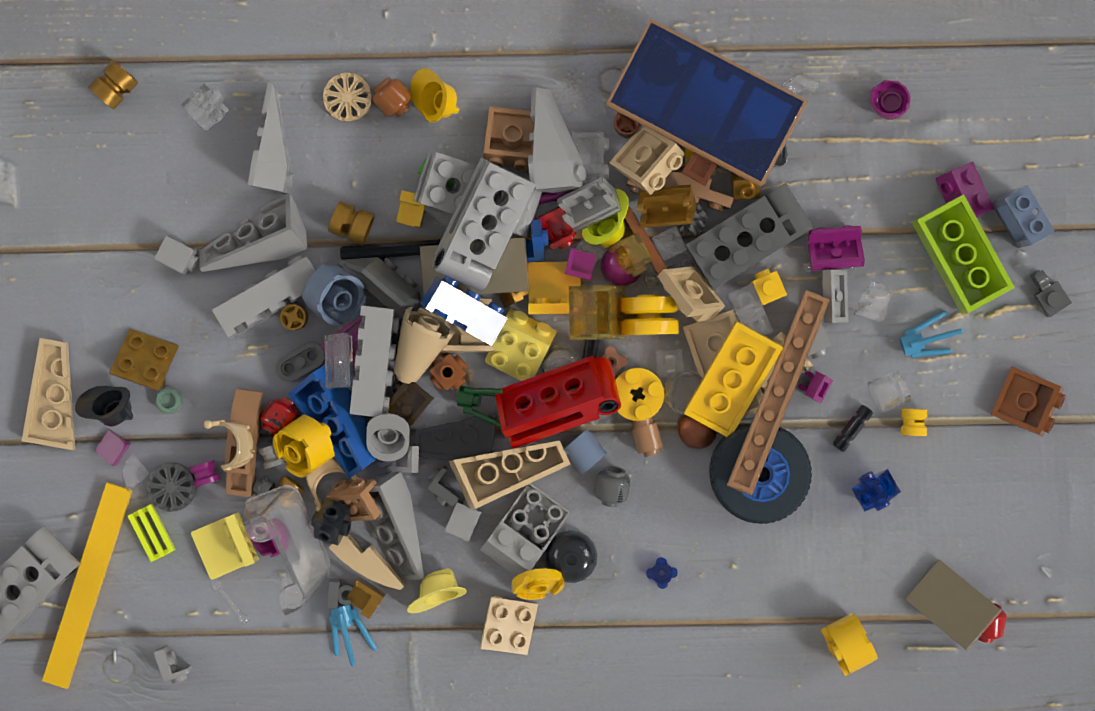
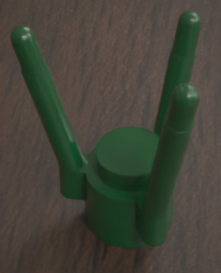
(471, 397)

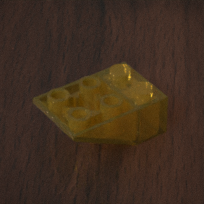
(595, 312)

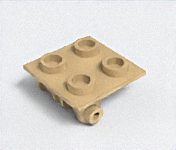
(508, 625)

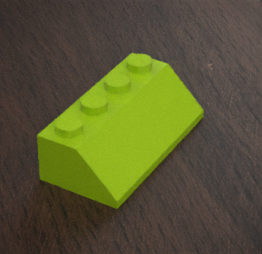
(963, 255)

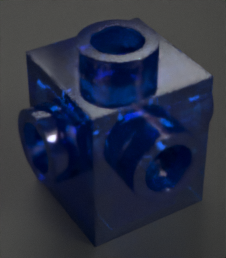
(875, 490)

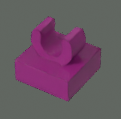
(818, 386)

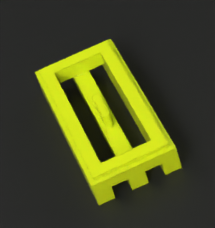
(142, 537)

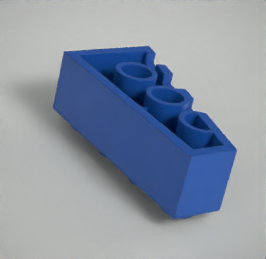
(333, 409)

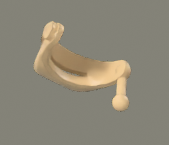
(244, 442)
(313, 479)

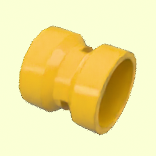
(914, 422)

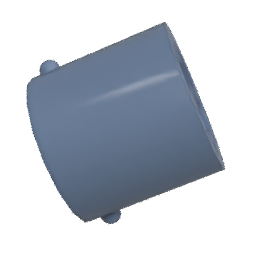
(584, 451)

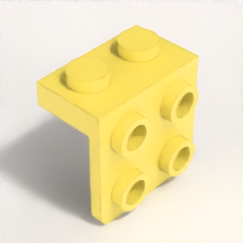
(520, 345)

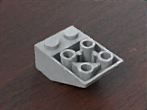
(525, 530)

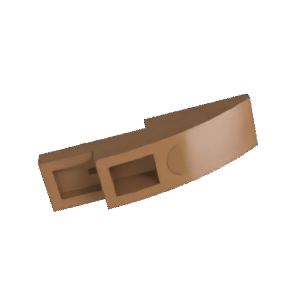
(716, 200)
(245, 410)

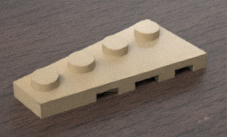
(50, 399)

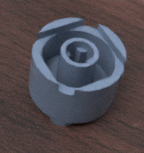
(334, 294)

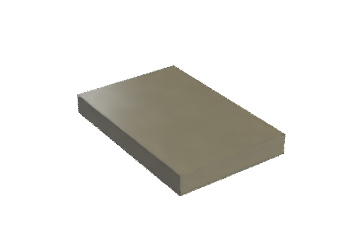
(953, 605)

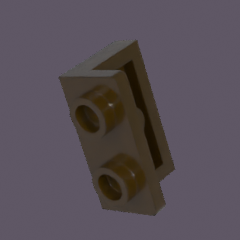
(409, 401)

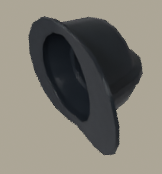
(105, 404)

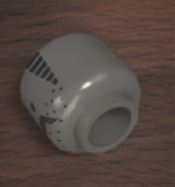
(612, 486)

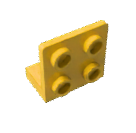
(549, 288)

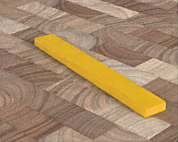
(87, 585)

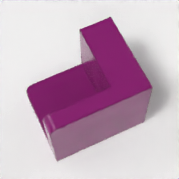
(580, 264)

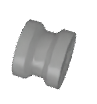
(270, 457)

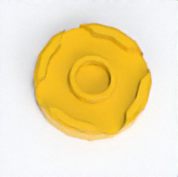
(537, 583)

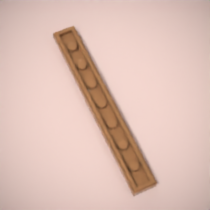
(778, 393)

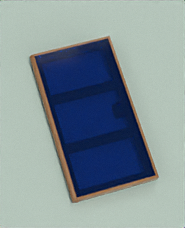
(706, 103)

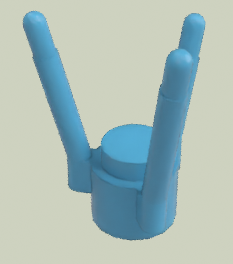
(913, 343)
(342, 618)

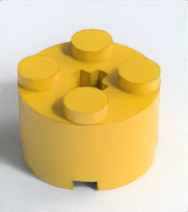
(651, 389)
(304, 445)
(849, 644)

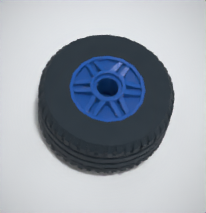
(777, 492)

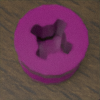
(204, 473)

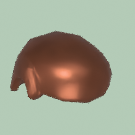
(694, 433)

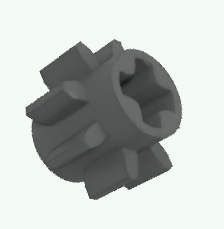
(698, 223)

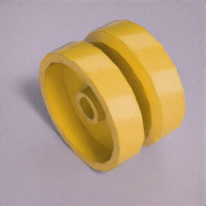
(649, 315)

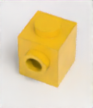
(768, 286)

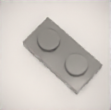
(835, 289)

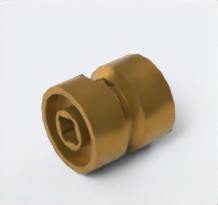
(113, 84)
(351, 222)

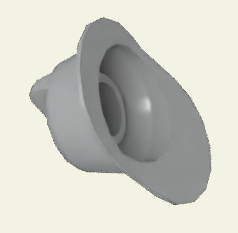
(387, 437)

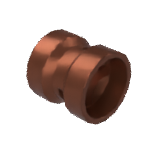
(623, 121)

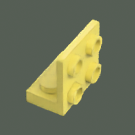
(224, 546)

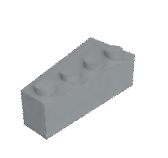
(264, 299)
(373, 361)

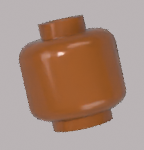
(391, 97)

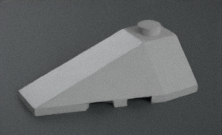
(555, 160)
(271, 163)
(267, 237)
(397, 525)

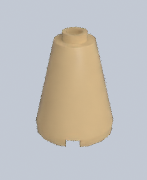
(420, 342)

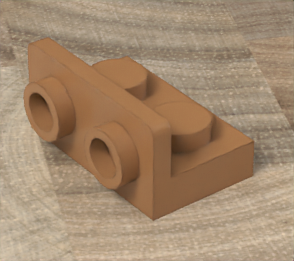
(356, 494)

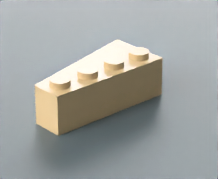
(502, 472)

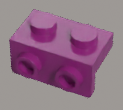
(965, 182)
(835, 248)

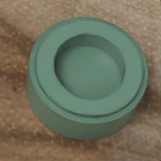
(168, 400)

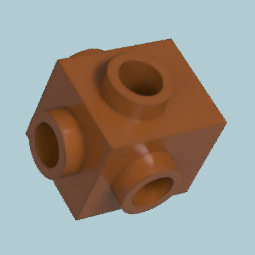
(456, 364)

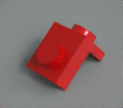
(559, 232)

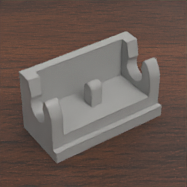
(589, 204)

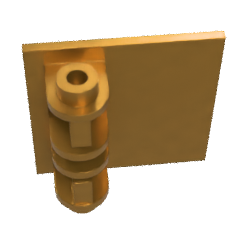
(144, 360)

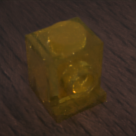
(632, 254)

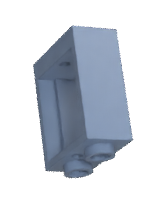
(1017, 217)

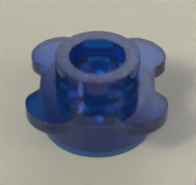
(661, 580)

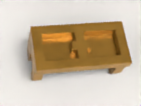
(667, 206)

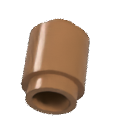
(646, 437)

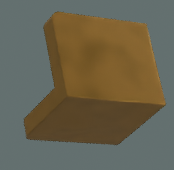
(365, 597)

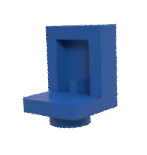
(535, 247)

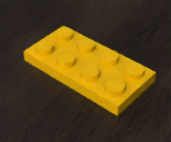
(733, 379)

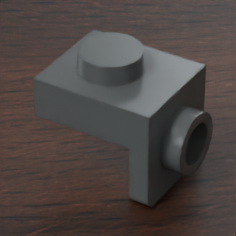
(443, 494)

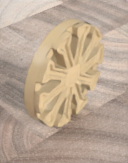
(347, 97)

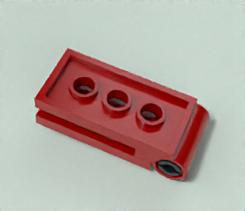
(557, 400)

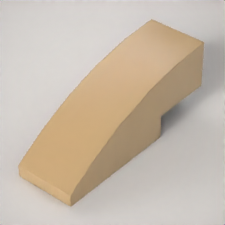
(367, 563)

